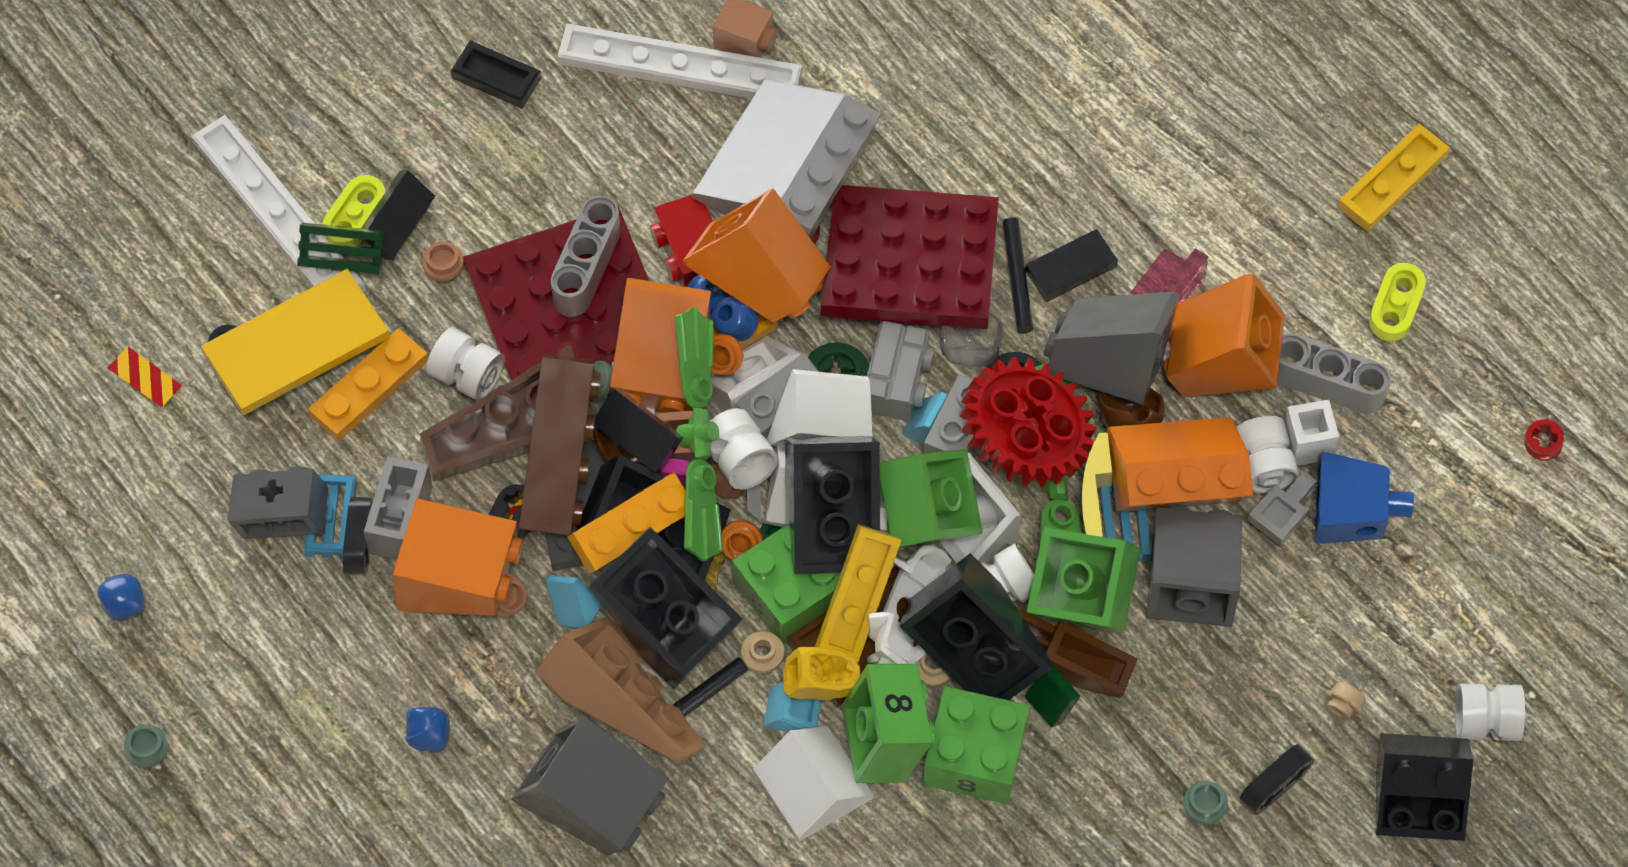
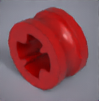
(1555, 435)

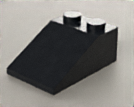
(623, 479)
(830, 492)
(664, 608)
(975, 632)

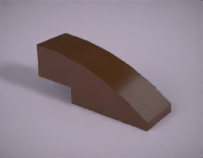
(1083, 658)

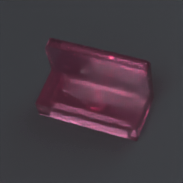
(1174, 274)

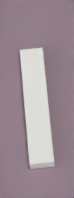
(671, 62)
(262, 194)

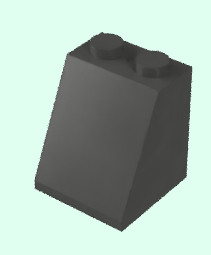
(1113, 342)
(1195, 566)
(592, 787)

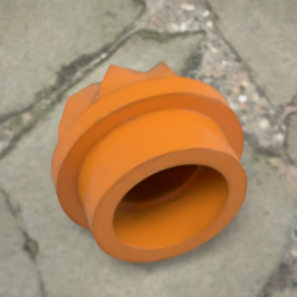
(726, 355)
(739, 537)

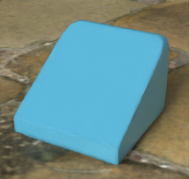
(924, 418)
(572, 601)
(789, 713)

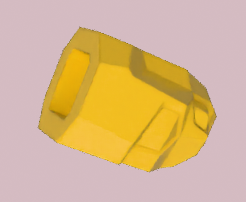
(819, 674)

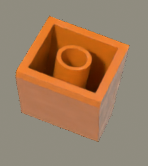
(761, 258)
(1226, 340)
(647, 344)
(455, 561)

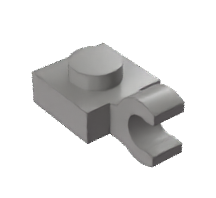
(1283, 511)

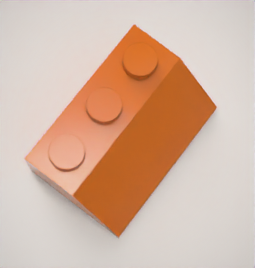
(1178, 464)

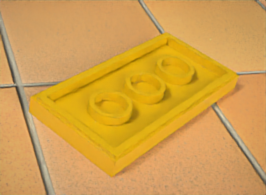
(295, 342)

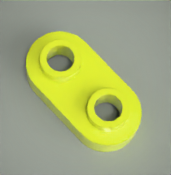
(348, 210)
(1395, 304)

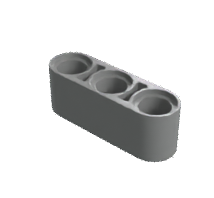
(583, 239)
(1341, 390)

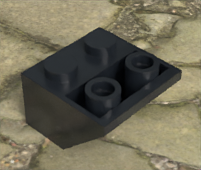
(1423, 786)

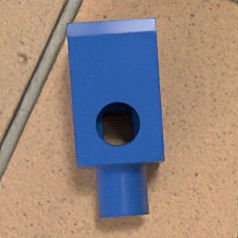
(1355, 500)

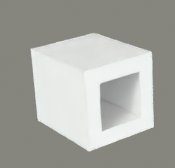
(1311, 431)

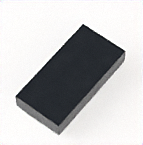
(496, 74)
(399, 211)
(1071, 265)
(637, 430)

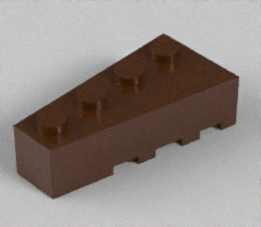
(486, 430)
(557, 444)

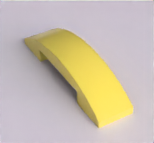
(1096, 475)

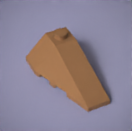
(602, 676)

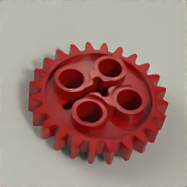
(1028, 409)

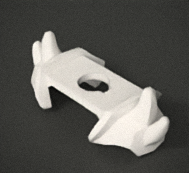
(915, 573)

